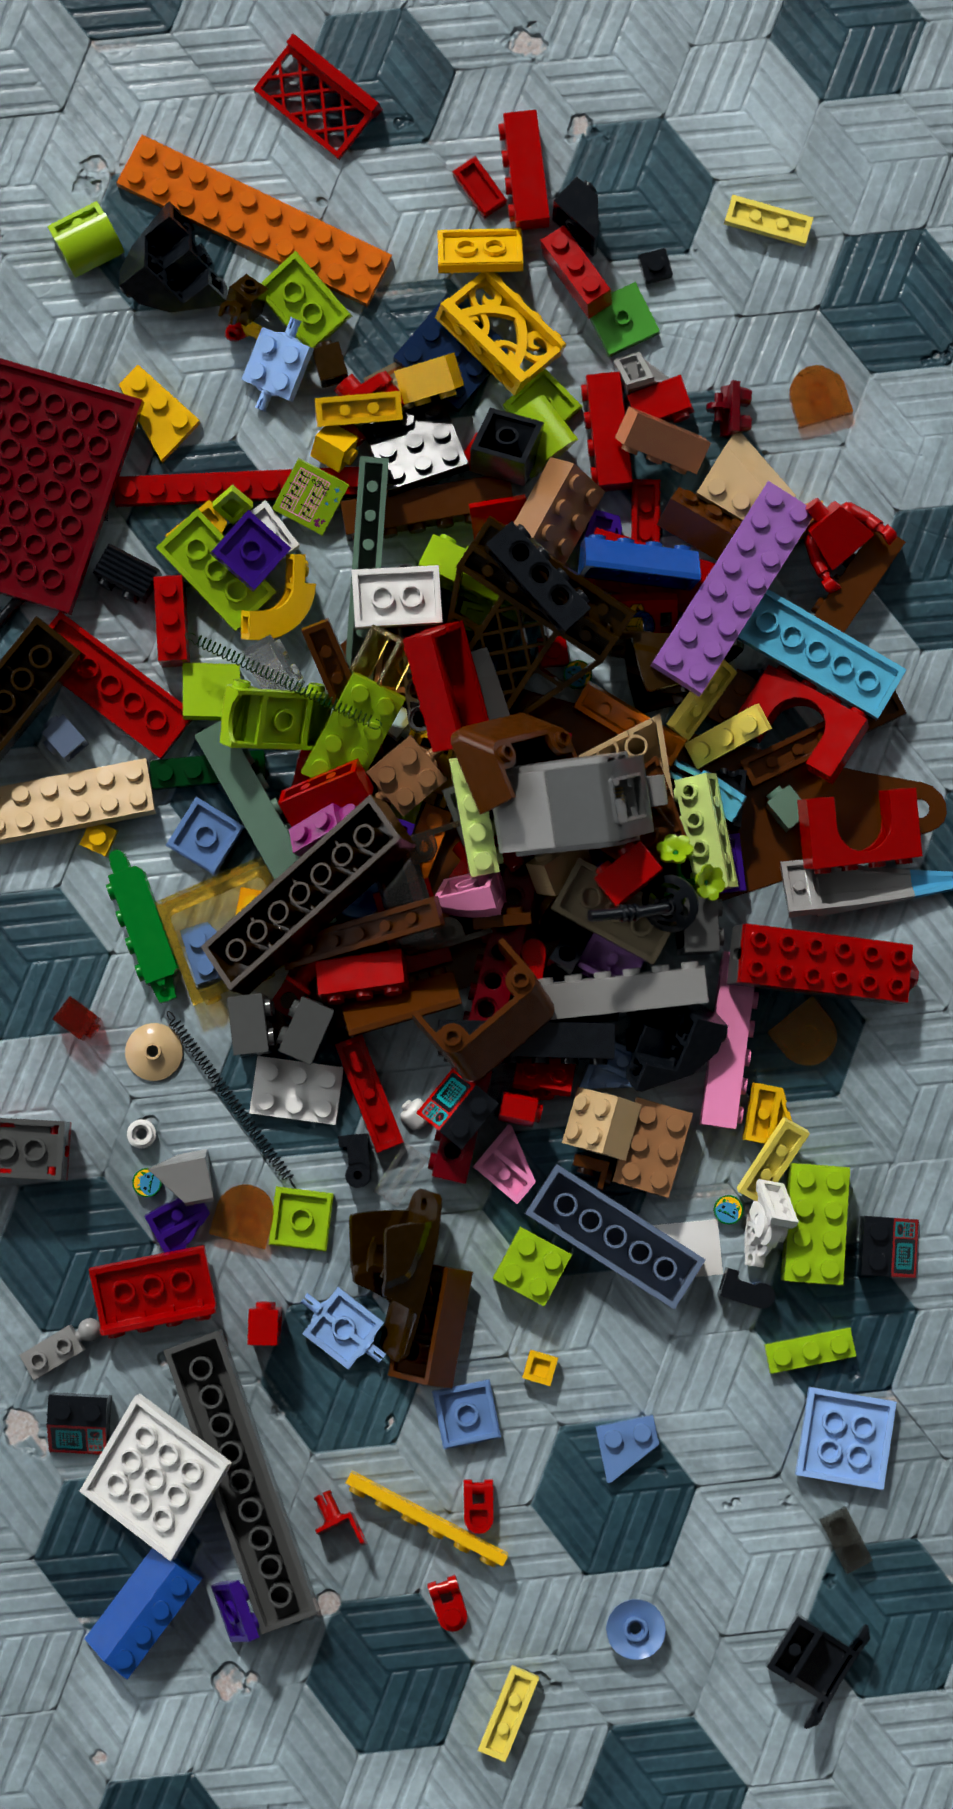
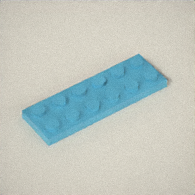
(822, 654)

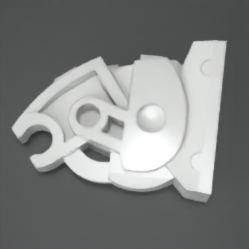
(769, 1221)

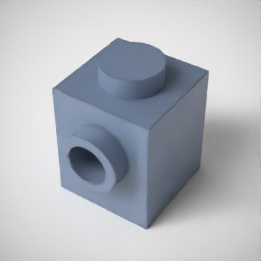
(63, 737)

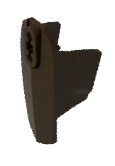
(395, 1258)

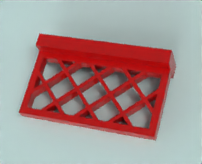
(334, 79)

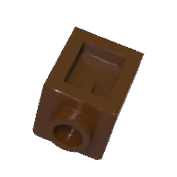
(589, 1165)

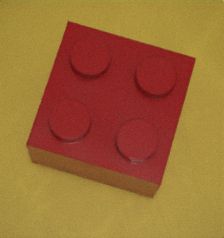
(628, 873)

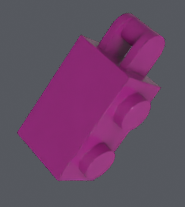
(313, 828)

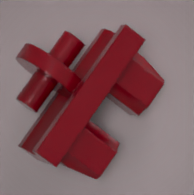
(727, 409)

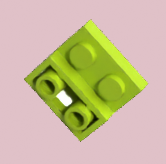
(86, 239)
(556, 434)

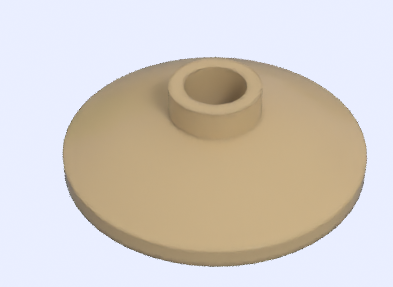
(168, 1057)

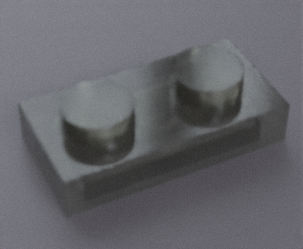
(845, 1540)

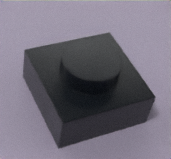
(655, 266)

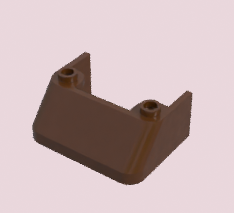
(487, 751)
(503, 1032)

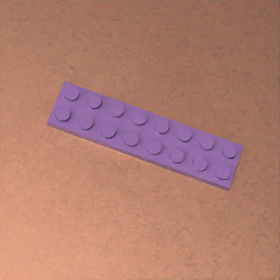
(733, 589)

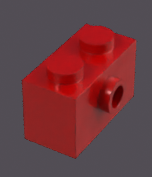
(664, 400)

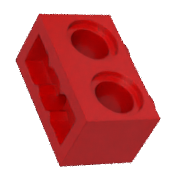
(264, 1324)

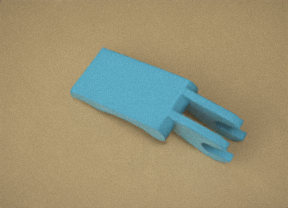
(731, 798)

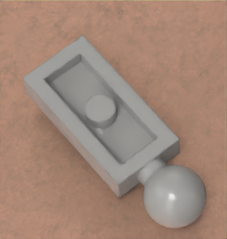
(59, 1347)

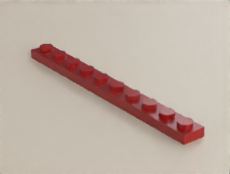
(201, 487)

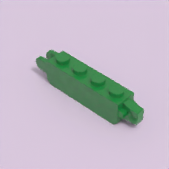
(144, 926)

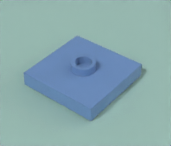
(205, 836)
(466, 1414)

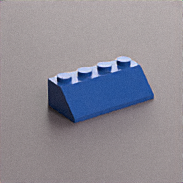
(639, 563)
(142, 1611)

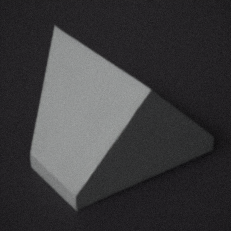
(636, 373)
(187, 1176)

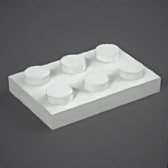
(396, 597)
(296, 1090)

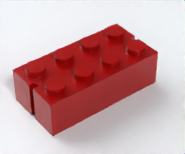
(445, 681)

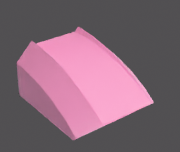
(472, 895)

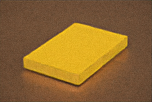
(480, 250)

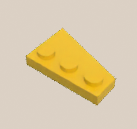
(162, 416)

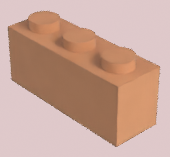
(662, 441)

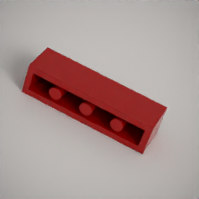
(526, 170)
(603, 419)

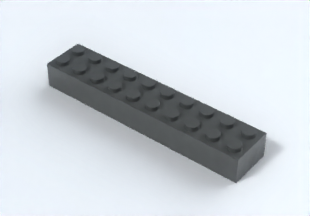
(248, 1492)

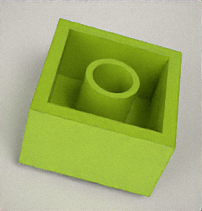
(532, 1266)

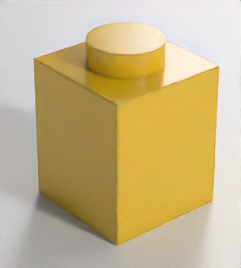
(335, 447)

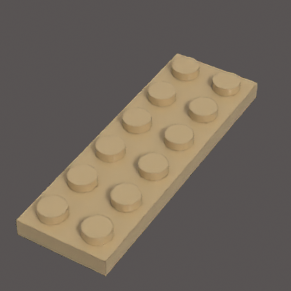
(75, 801)

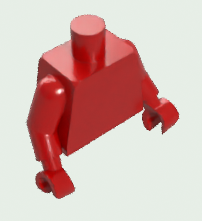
(837, 534)

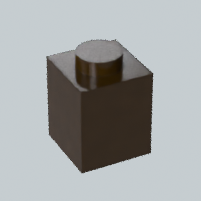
(329, 363)

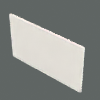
(702, 1239)

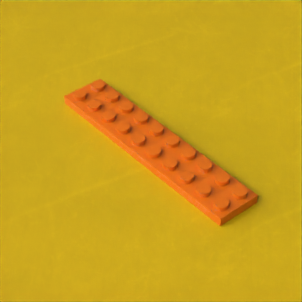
(253, 219)

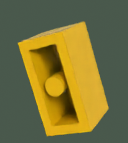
(428, 379)

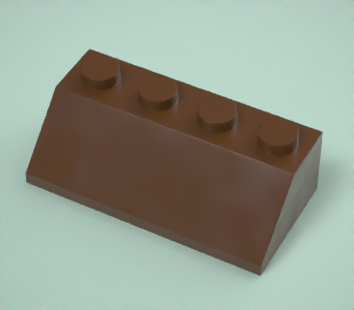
(426, 996)
(439, 1330)

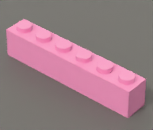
(725, 1069)

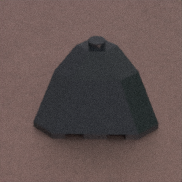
(169, 268)
(671, 1043)

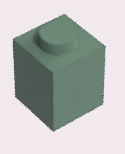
(784, 807)

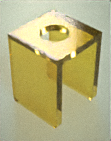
(371, 652)

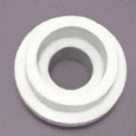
(132, 1133)

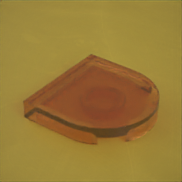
(818, 396)
(805, 1034)
(244, 1216)

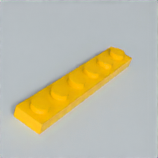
(437, 1525)

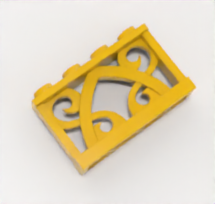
(504, 305)

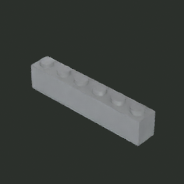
(628, 991)

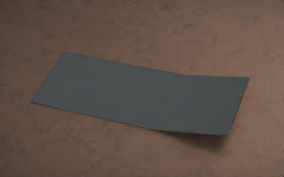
(489, 684)

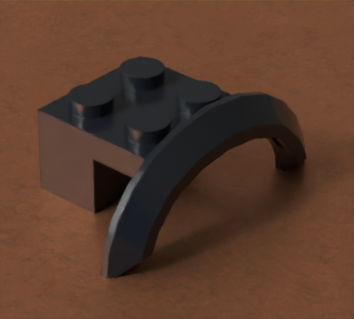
(815, 1661)

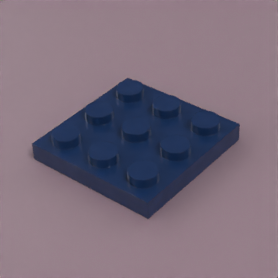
(434, 341)

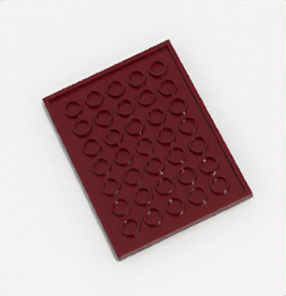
(57, 478)

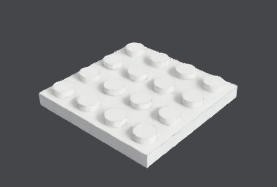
(155, 1477)

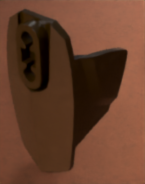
(648, 686)

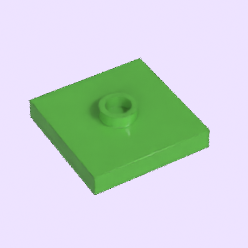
(624, 321)

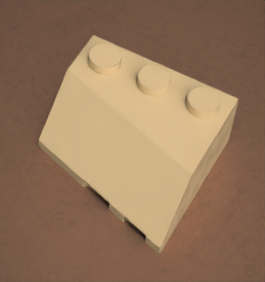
(738, 478)
(642, 739)

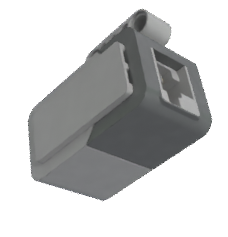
(578, 804)

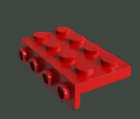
(153, 1291)

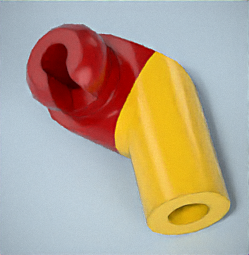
(238, 331)

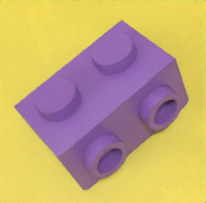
(606, 956)

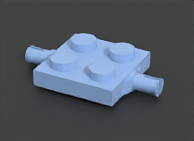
(277, 364)
(343, 1328)

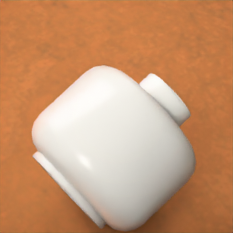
(410, 1116)

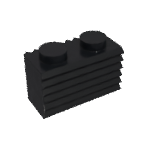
(126, 574)

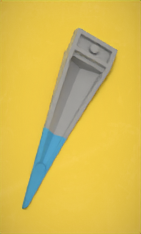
(855, 889)

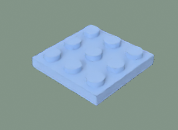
(845, 1438)

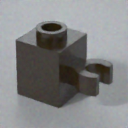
(244, 301)

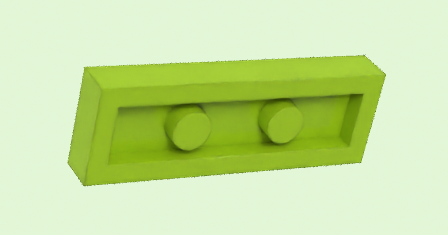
(810, 1350)

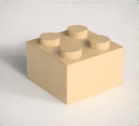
(601, 1123)

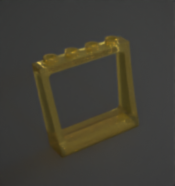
(194, 895)

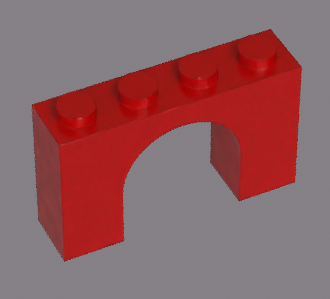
(843, 726)
(897, 839)

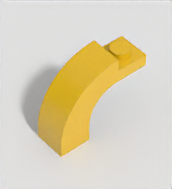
(288, 610)

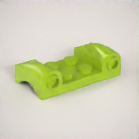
(272, 717)

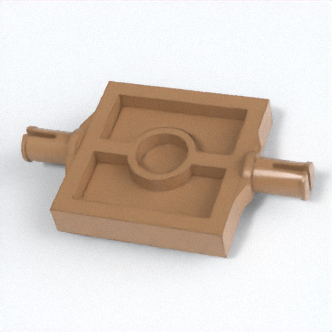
(407, 775)

